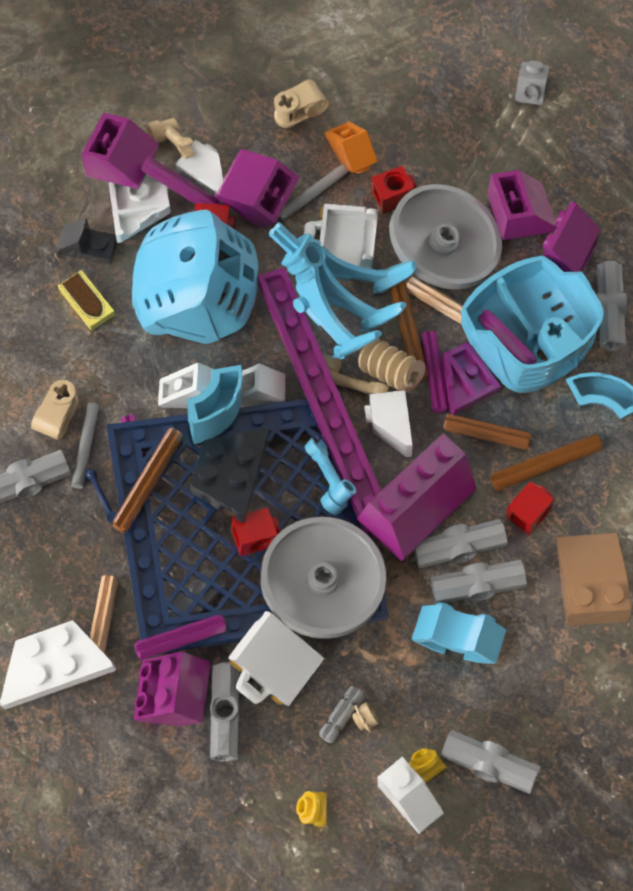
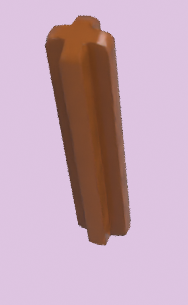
(487, 431)

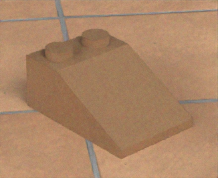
(593, 579)

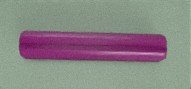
(177, 182)
(507, 338)
(435, 372)
(180, 637)

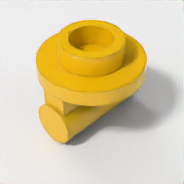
(426, 764)
(313, 808)

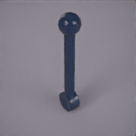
(91, 475)

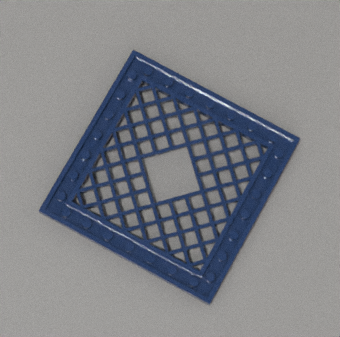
(126, 446)

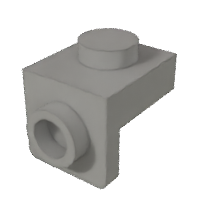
(532, 82)

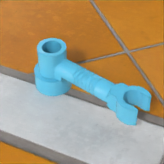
(339, 491)

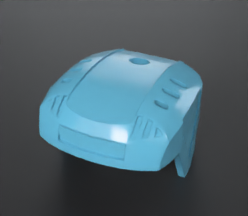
(196, 284)
(517, 302)

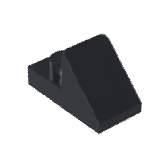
(84, 243)

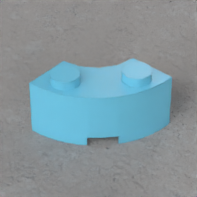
(603, 390)
(217, 405)
(444, 628)

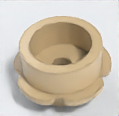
(365, 717)

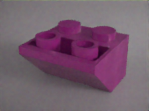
(118, 151)
(257, 187)
(520, 205)
(573, 239)
(172, 690)

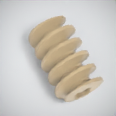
(391, 365)

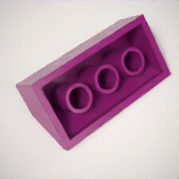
(420, 497)

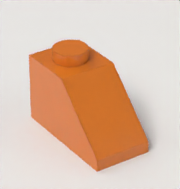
(352, 147)

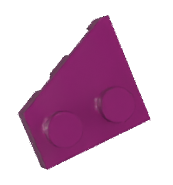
(466, 378)

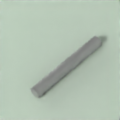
(313, 192)
(85, 445)

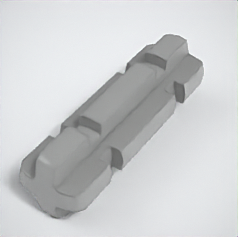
(341, 714)

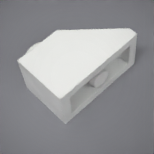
(202, 168)
(182, 385)
(262, 386)
(390, 420)
(409, 795)

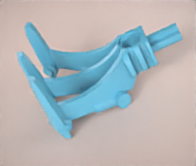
(316, 285)

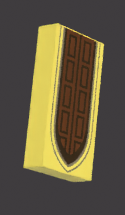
(86, 300)

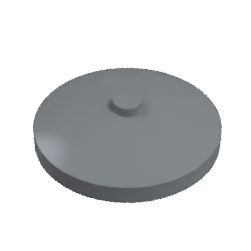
(446, 236)
(323, 577)

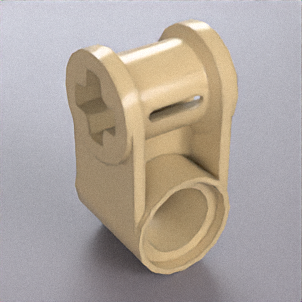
(301, 102)
(54, 414)

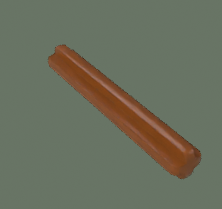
(407, 325)
(546, 461)
(147, 480)

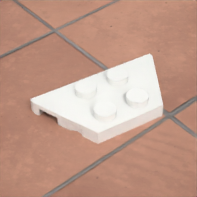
(138, 208)
(52, 663)

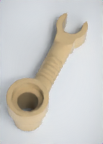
(170, 130)
(360, 385)

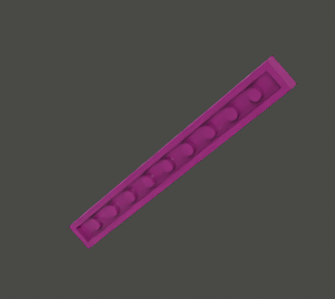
(319, 388)

